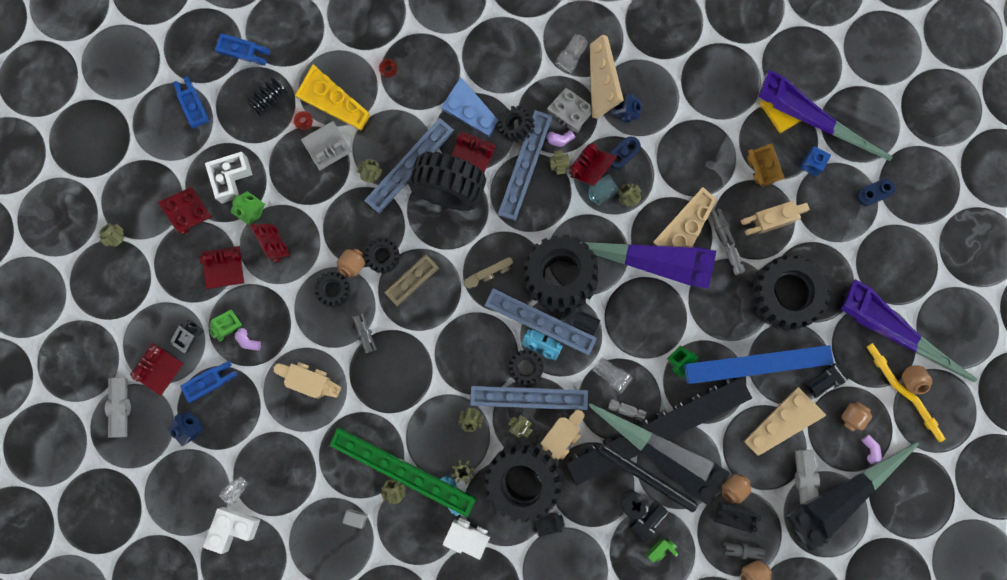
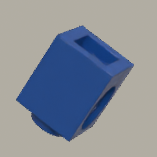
(815, 161)

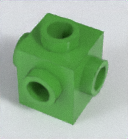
(247, 207)

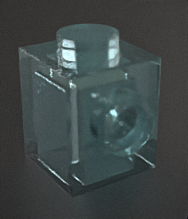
(603, 190)

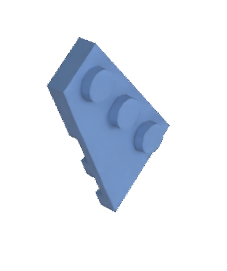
(469, 109)

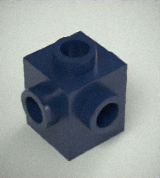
(628, 109)
(185, 428)

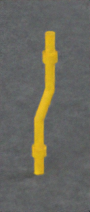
(930, 423)

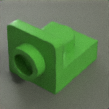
(224, 325)
(658, 550)

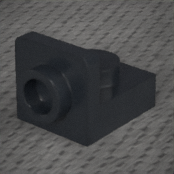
(186, 335)
(550, 524)

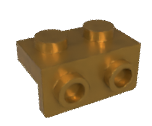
(765, 165)

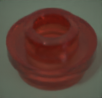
(388, 63)
(305, 125)

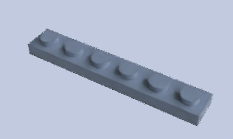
(524, 167)
(401, 173)
(540, 322)
(529, 398)

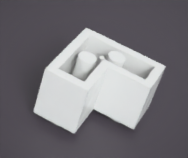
(223, 174)
(229, 524)
(466, 538)

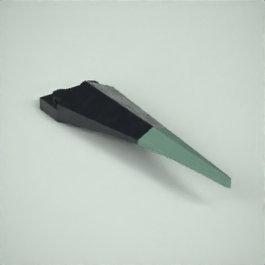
(693, 472)
(826, 513)

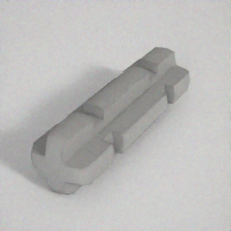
(735, 259)
(627, 410)

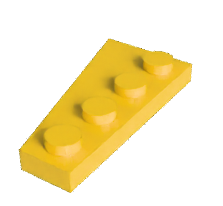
(328, 97)

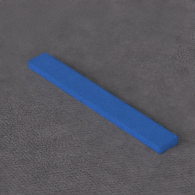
(758, 364)

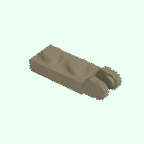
(487, 274)

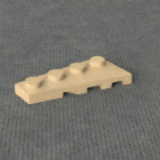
(604, 80)
(689, 222)
(787, 419)

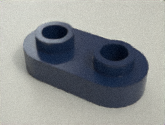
(624, 153)
(877, 192)

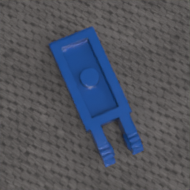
(240, 49)
(191, 103)
(206, 382)

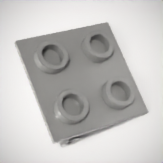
(570, 109)
(326, 145)

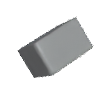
(355, 518)

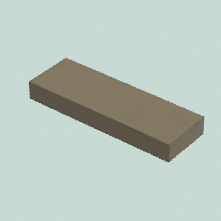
(411, 280)

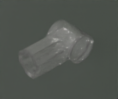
(570, 56)
(616, 378)

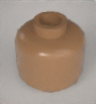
(350, 263)
(917, 379)
(856, 416)
(736, 489)
(756, 571)

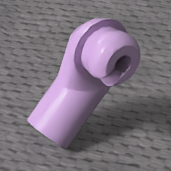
(560, 140)
(244, 342)
(875, 450)

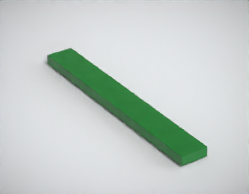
(403, 472)

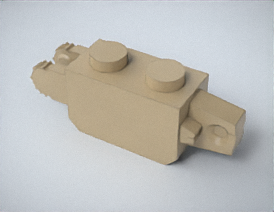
(775, 217)
(306, 381)
(562, 434)

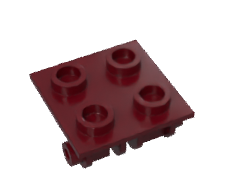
(474, 150)
(592, 166)
(184, 210)
(270, 241)
(222, 267)
(156, 369)

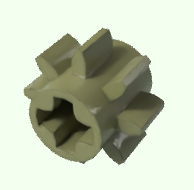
(559, 162)
(369, 170)
(629, 194)
(111, 235)
(470, 419)
(520, 427)
(457, 473)
(393, 491)

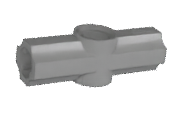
(117, 407)
(806, 477)

